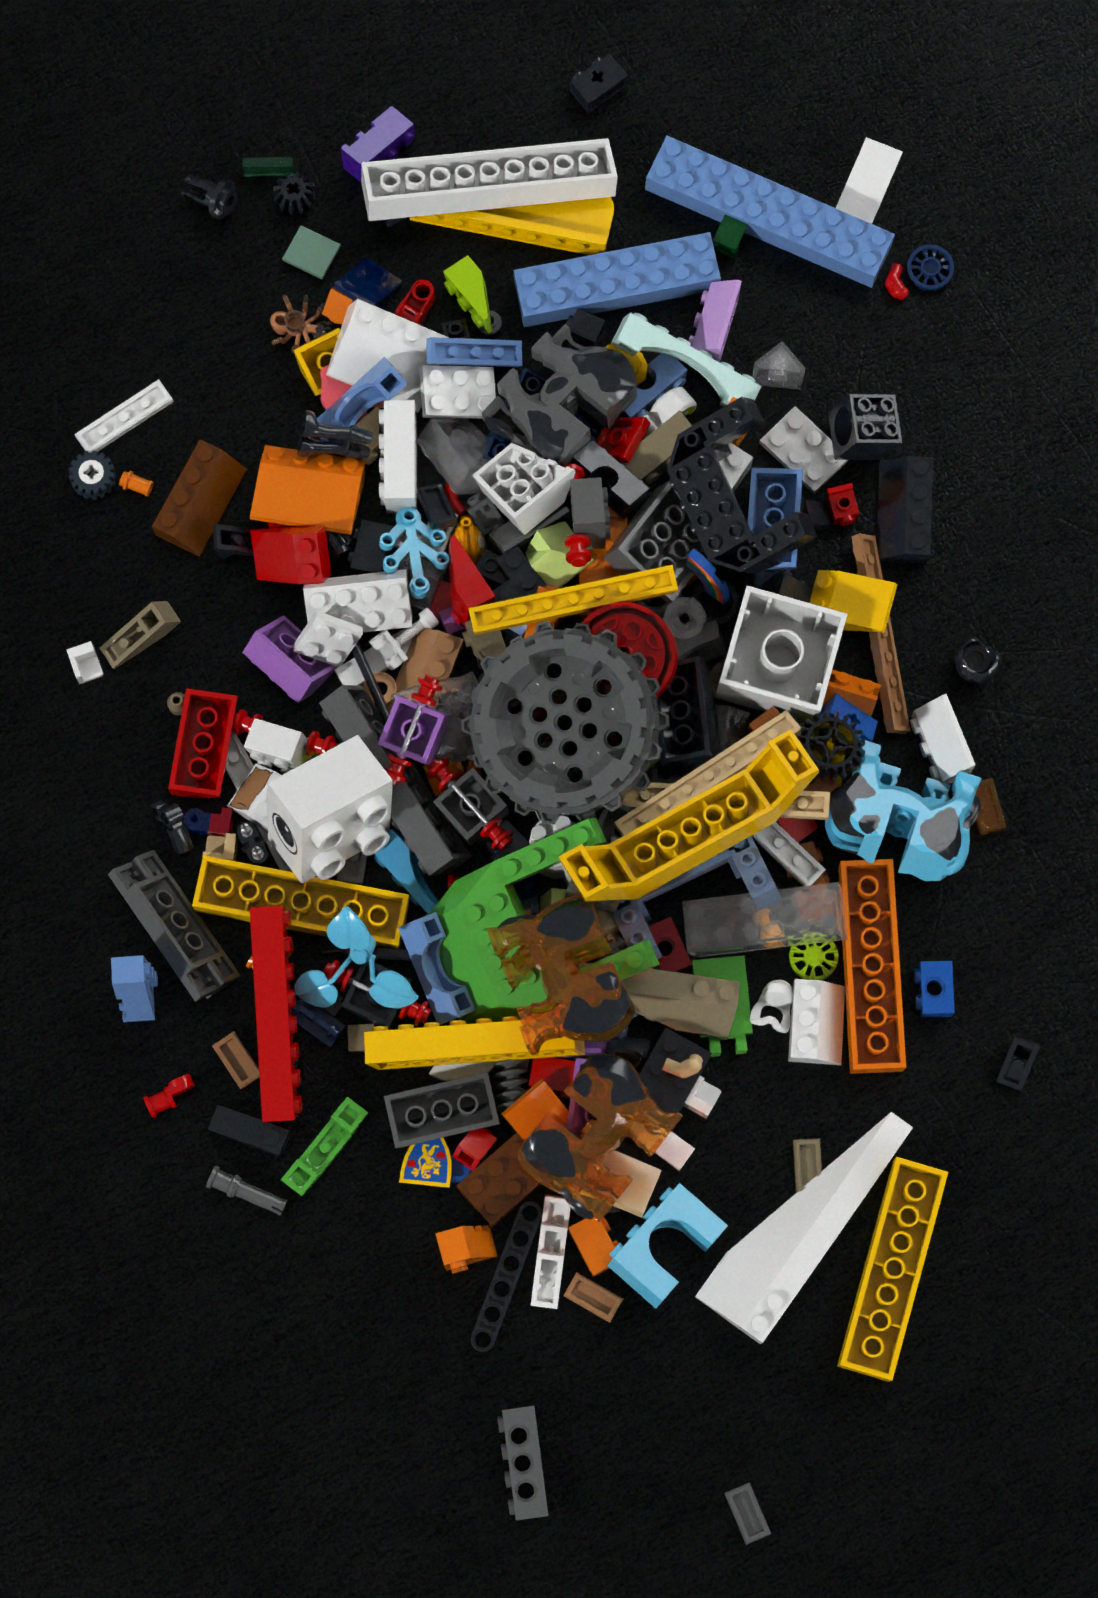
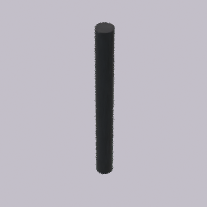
(371, 682)

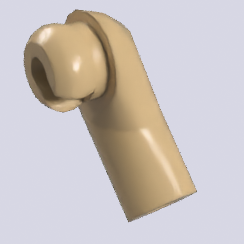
(684, 1069)

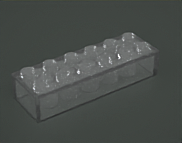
(735, 924)

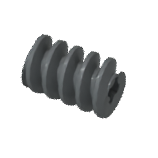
(510, 1083)

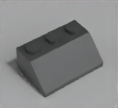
(507, 535)

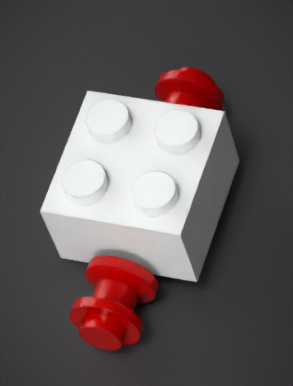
(278, 745)

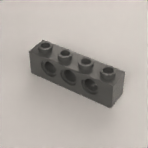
(537, 1504)

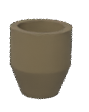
(177, 708)

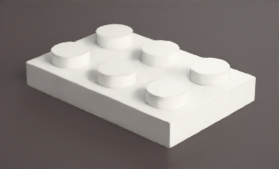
(456, 391)
(802, 445)

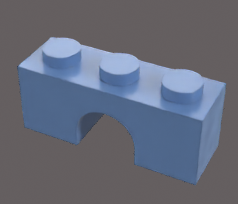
(667, 374)

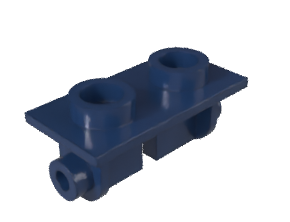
(317, 1022)

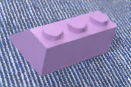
(716, 317)

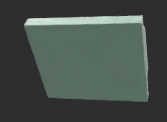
(311, 252)

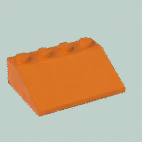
(308, 489)

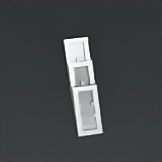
(551, 1252)

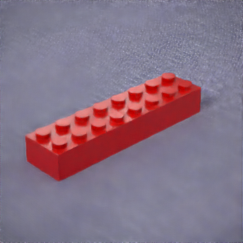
(274, 1013)

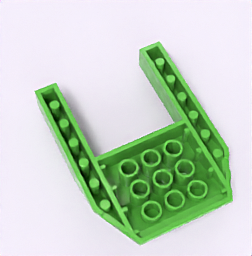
(488, 899)

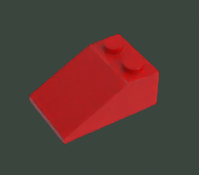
(291, 554)
(466, 584)

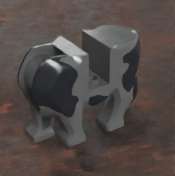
(584, 377)

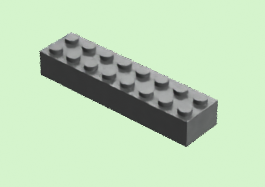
(412, 805)

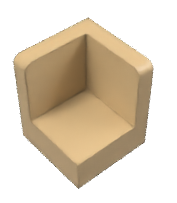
(222, 847)

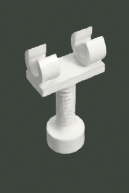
(426, 620)

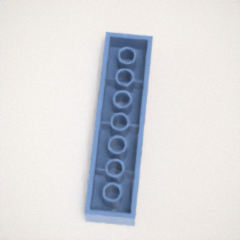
(616, 279)

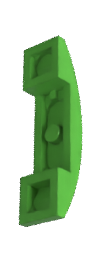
(325, 1147)

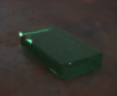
(267, 166)

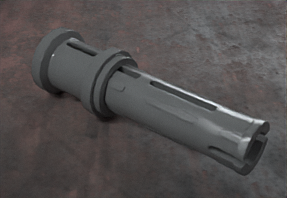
(236, 1187)

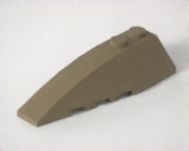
(684, 1001)

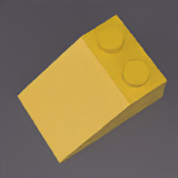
(862, 598)

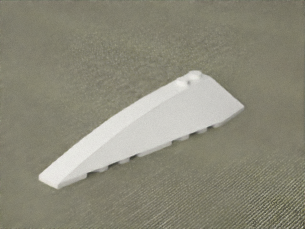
(777, 1257)

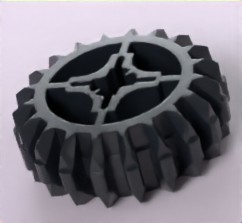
(840, 747)

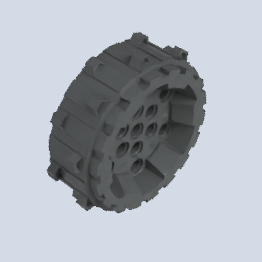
(524, 676)

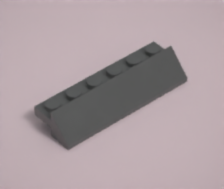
(174, 925)

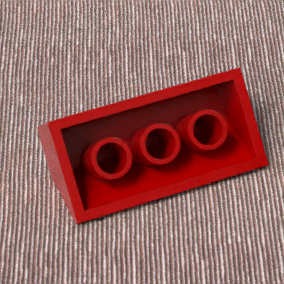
(202, 744)

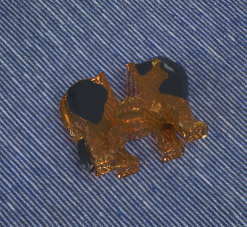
(578, 1004)
(576, 1163)

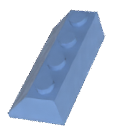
(773, 497)

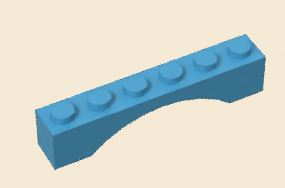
(406, 871)

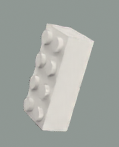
(399, 451)
(368, 600)

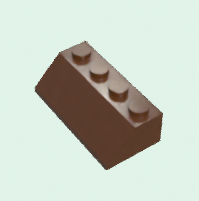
(199, 498)

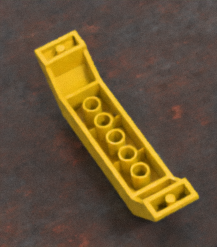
(694, 828)

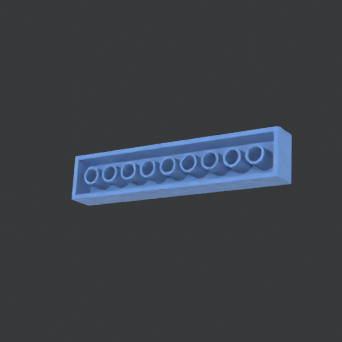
(770, 211)

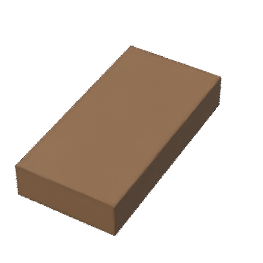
(237, 1060)
(593, 1297)

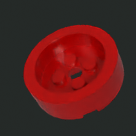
(640, 632)

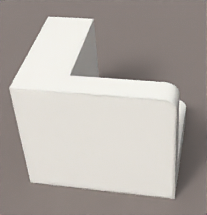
(85, 662)
(702, 1098)

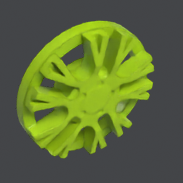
(814, 957)

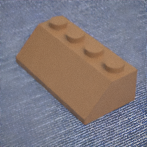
(430, 654)

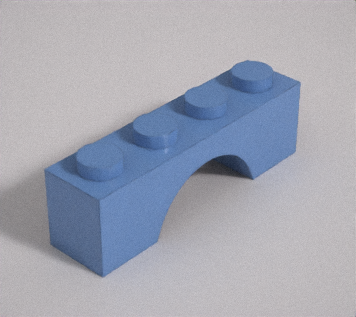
(375, 386)
(423, 944)

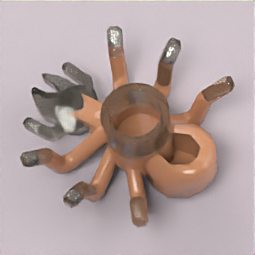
(294, 323)

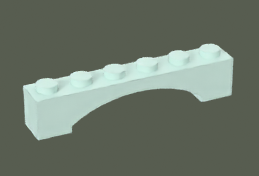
(638, 335)

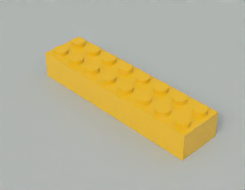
(234, 887)
(457, 1044)
(892, 1269)

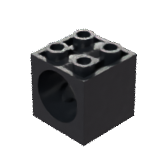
(864, 427)

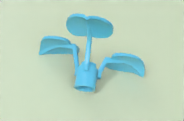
(347, 932)

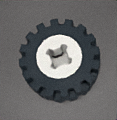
(96, 483)

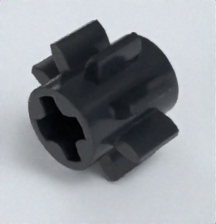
(338, 544)

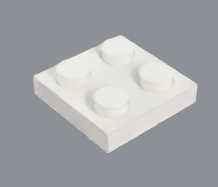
(327, 639)

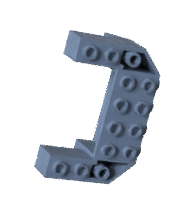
(745, 862)

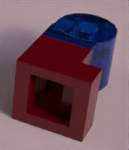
(209, 823)

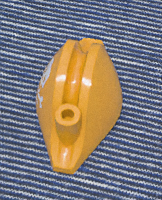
(470, 538)

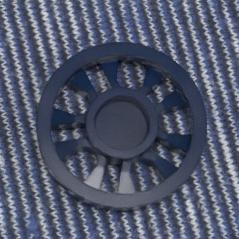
(930, 267)

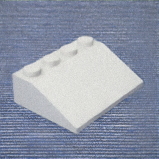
(374, 333)

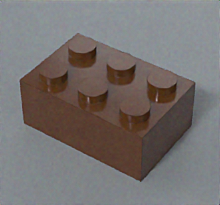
(498, 1183)

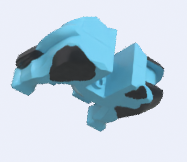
(933, 824)

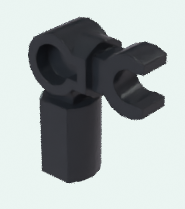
(172, 816)

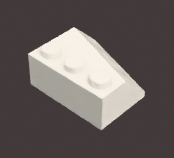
(524, 485)

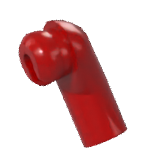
(894, 284)

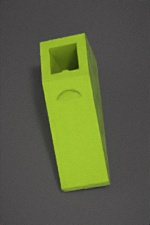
(468, 285)

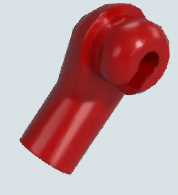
(457, 506)

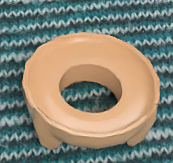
(382, 677)

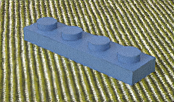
(474, 352)

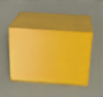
(314, 356)

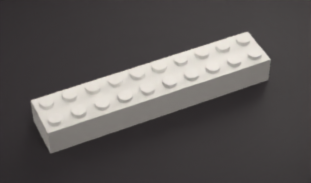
(488, 179)

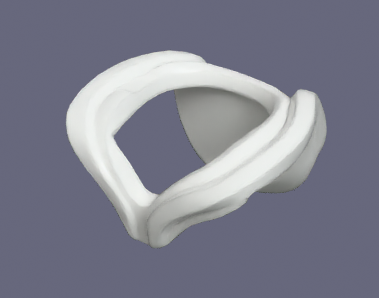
(779, 995)

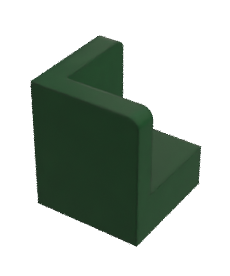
(729, 236)

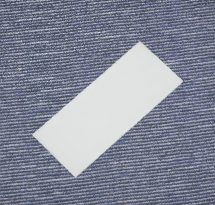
(869, 180)

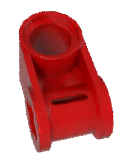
(416, 308)

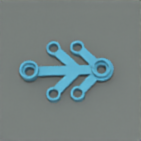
(414, 547)

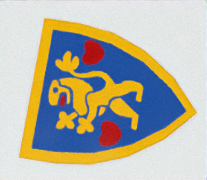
(427, 1164)

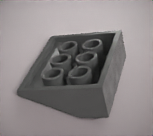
(656, 539)

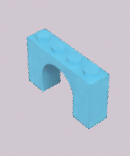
(677, 1211)

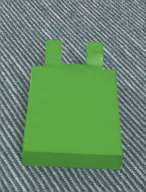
(734, 970)

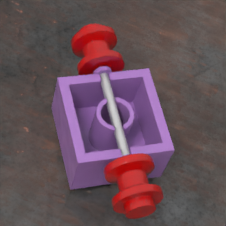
(414, 729)

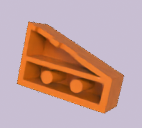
(465, 1246)

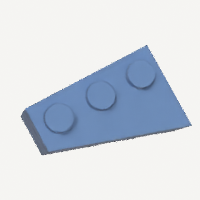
(134, 984)

